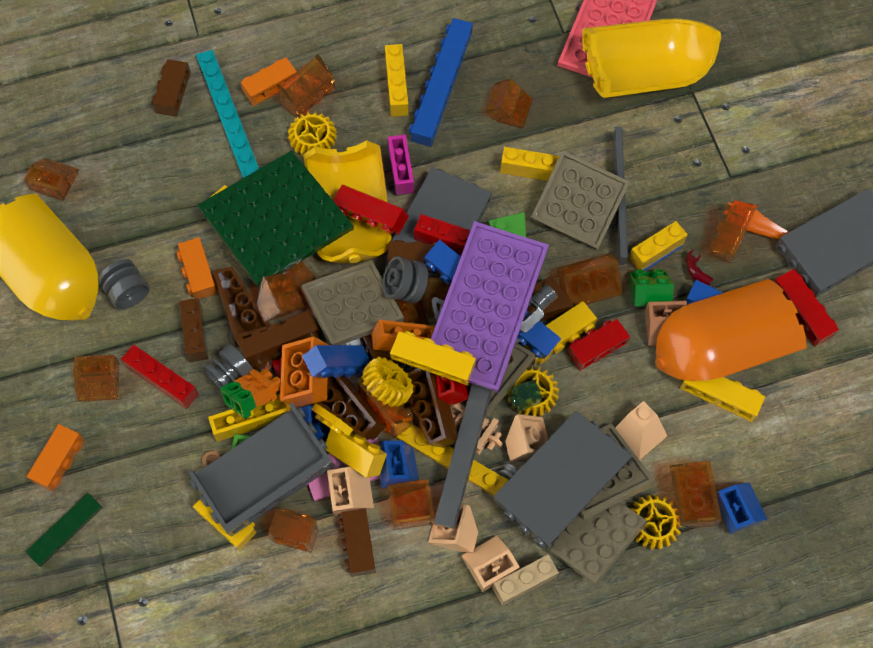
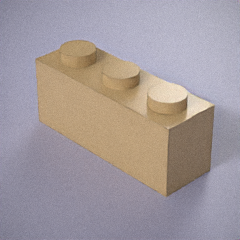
(525, 580)

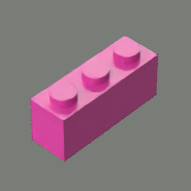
(400, 164)

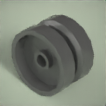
(405, 279)

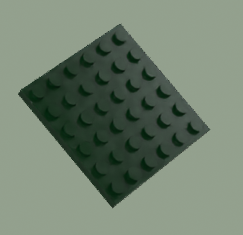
(275, 217)

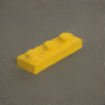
(331, 420)

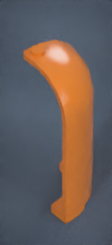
(729, 333)

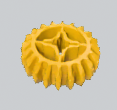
(317, 127)
(387, 382)
(550, 395)
(670, 517)

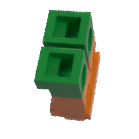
(250, 391)

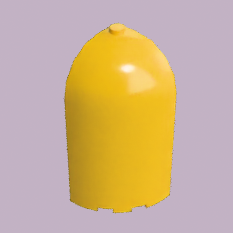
(649, 55)
(359, 169)
(45, 261)

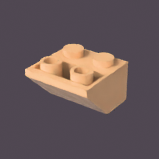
(349, 490)
(490, 562)

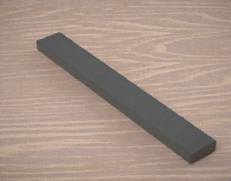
(621, 223)
(463, 457)

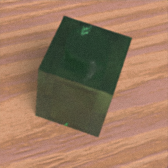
(525, 396)

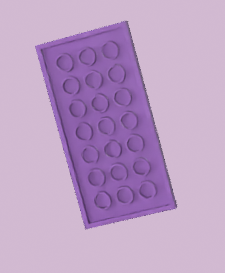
(490, 299)

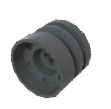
(123, 284)
(231, 368)

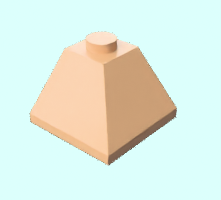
(641, 430)
(525, 437)
(459, 539)

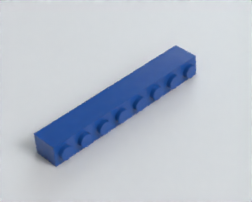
(441, 82)
(445, 262)

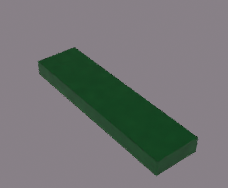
(63, 530)

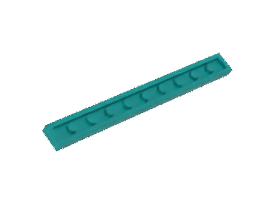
(227, 113)

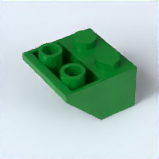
(650, 286)

